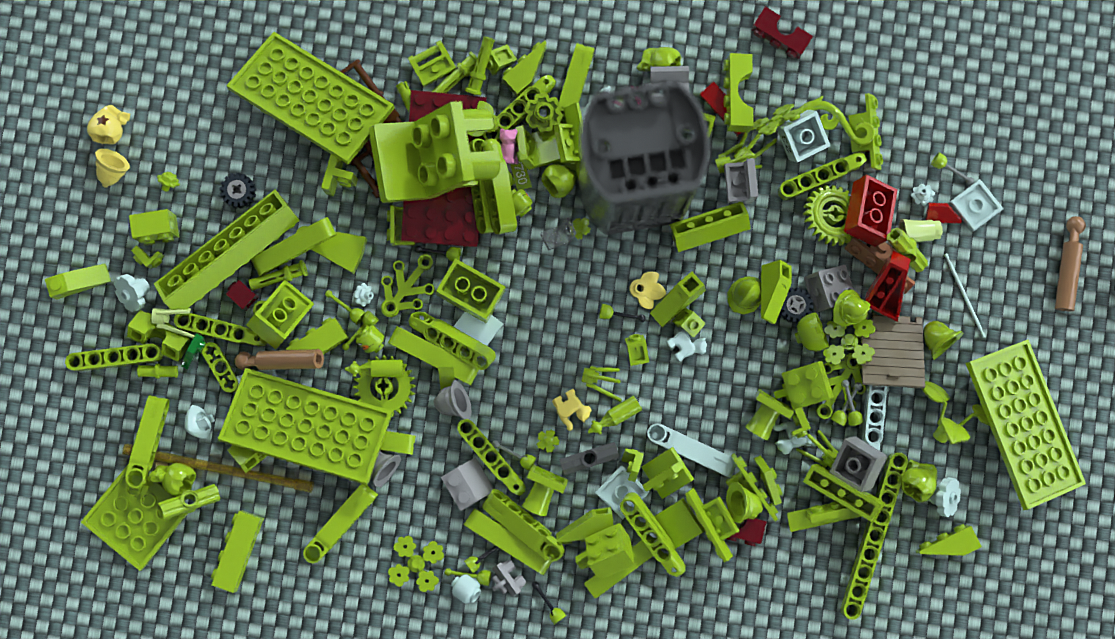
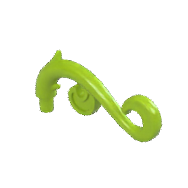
(838, 117)

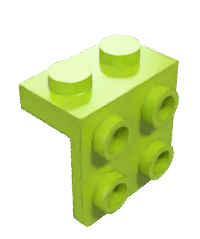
(536, 148)

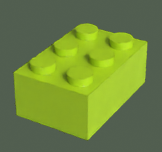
(470, 290)

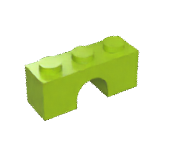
(143, 329)

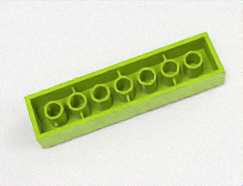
(226, 252)

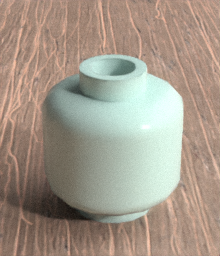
(466, 589)

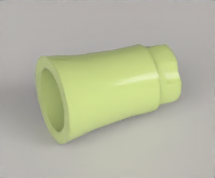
(921, 229)

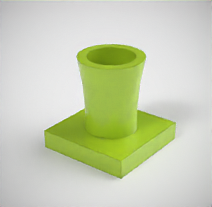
(767, 414)
(542, 490)

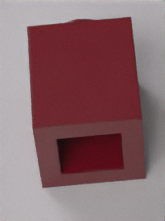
(241, 295)

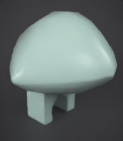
(198, 422)

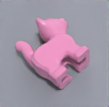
(509, 146)

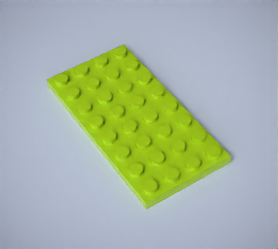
(310, 97)
(1025, 424)
(305, 426)

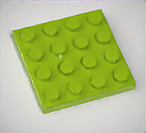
(131, 520)

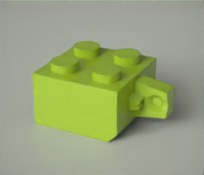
(805, 385)
(607, 552)

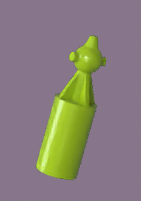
(378, 368)
(617, 415)

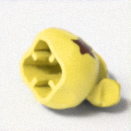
(107, 124)

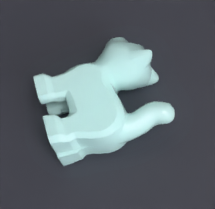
(685, 346)
(786, 445)

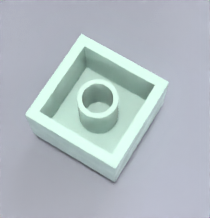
(803, 136)

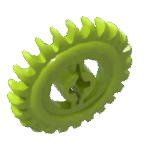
(823, 220)
(393, 404)

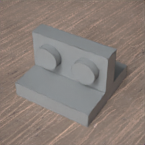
(674, 73)
(741, 181)

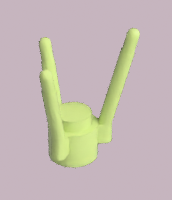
(162, 316)

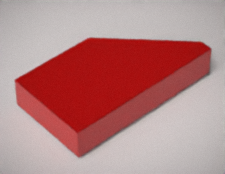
(942, 212)

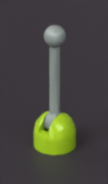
(940, 161)
(840, 416)
(854, 417)
(526, 460)

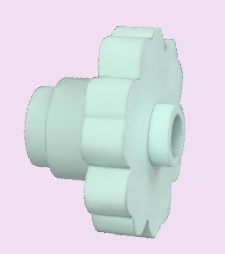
(131, 291)
(946, 497)

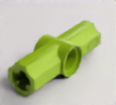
(907, 247)
(177, 506)

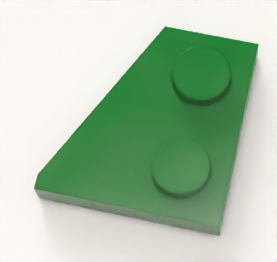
(196, 346)

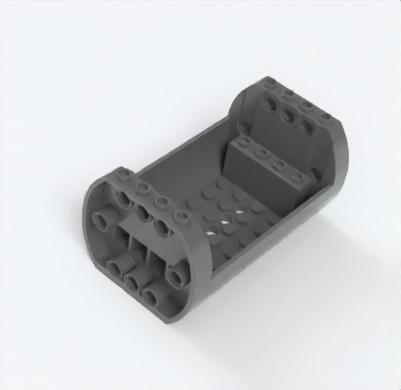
(648, 167)

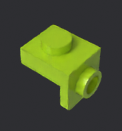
(143, 258)

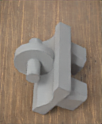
(504, 580)

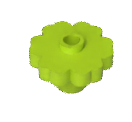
(550, 105)

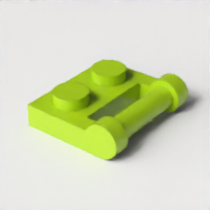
(436, 67)

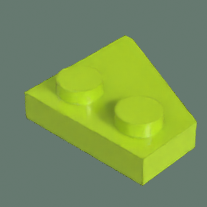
(768, 476)

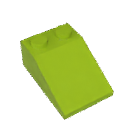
(280, 314)

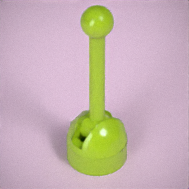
(355, 314)
(367, 319)
(482, 577)

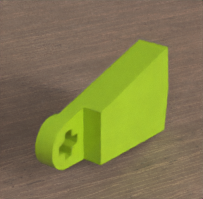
(343, 249)

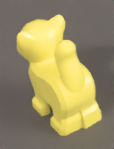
(572, 405)

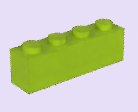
(710, 226)
(833, 487)
(237, 551)

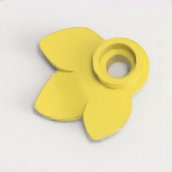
(650, 289)

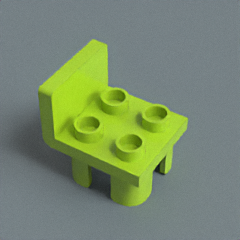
(431, 154)

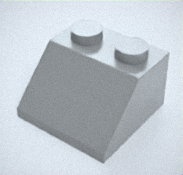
(467, 484)

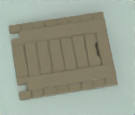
(897, 354)

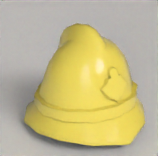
(110, 166)

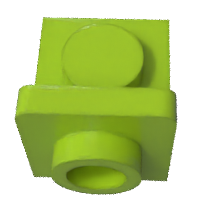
(500, 58)
(689, 321)
(637, 349)
(800, 420)
(634, 459)

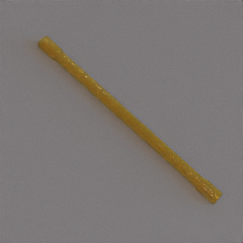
(297, 484)

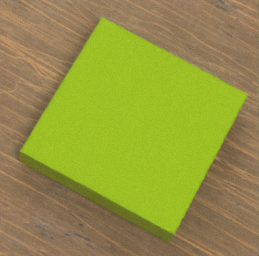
(679, 523)

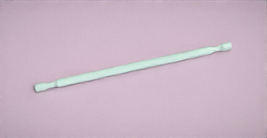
(964, 295)

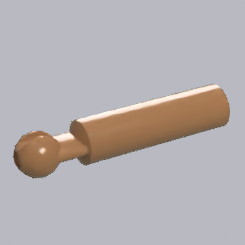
(1070, 266)
(281, 359)

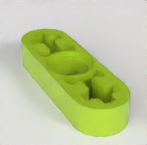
(218, 352)

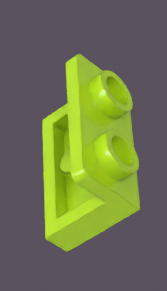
(394, 216)

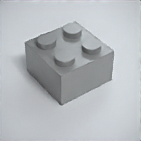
(858, 464)

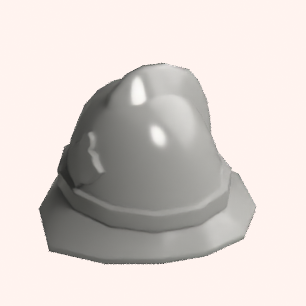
(453, 401)
(384, 468)

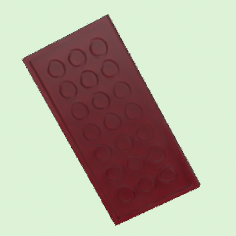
(448, 217)

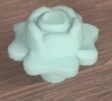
(923, 194)
(363, 294)

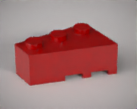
(889, 286)

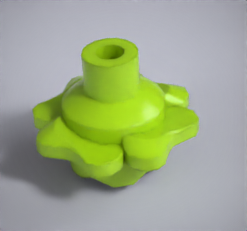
(168, 181)

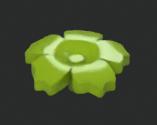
(581, 227)
(547, 440)

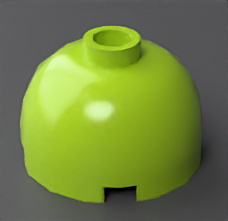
(811, 333)

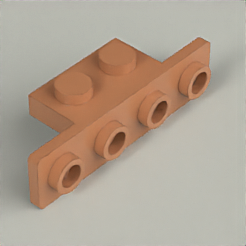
(874, 256)

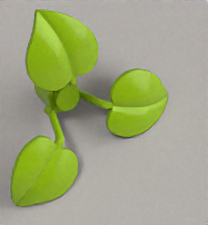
(947, 428)

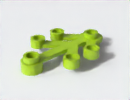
(404, 288)
(837, 381)

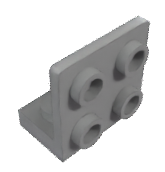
(827, 286)

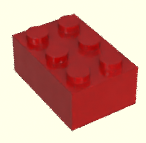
(870, 210)

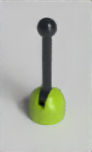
(451, 253)
(607, 312)
(474, 563)
(556, 614)

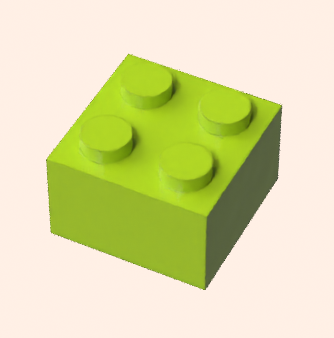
(154, 227)

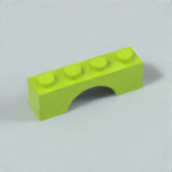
(739, 115)

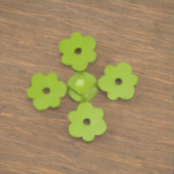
(780, 116)
(849, 342)
(416, 563)

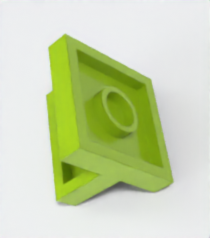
(335, 174)
(666, 473)

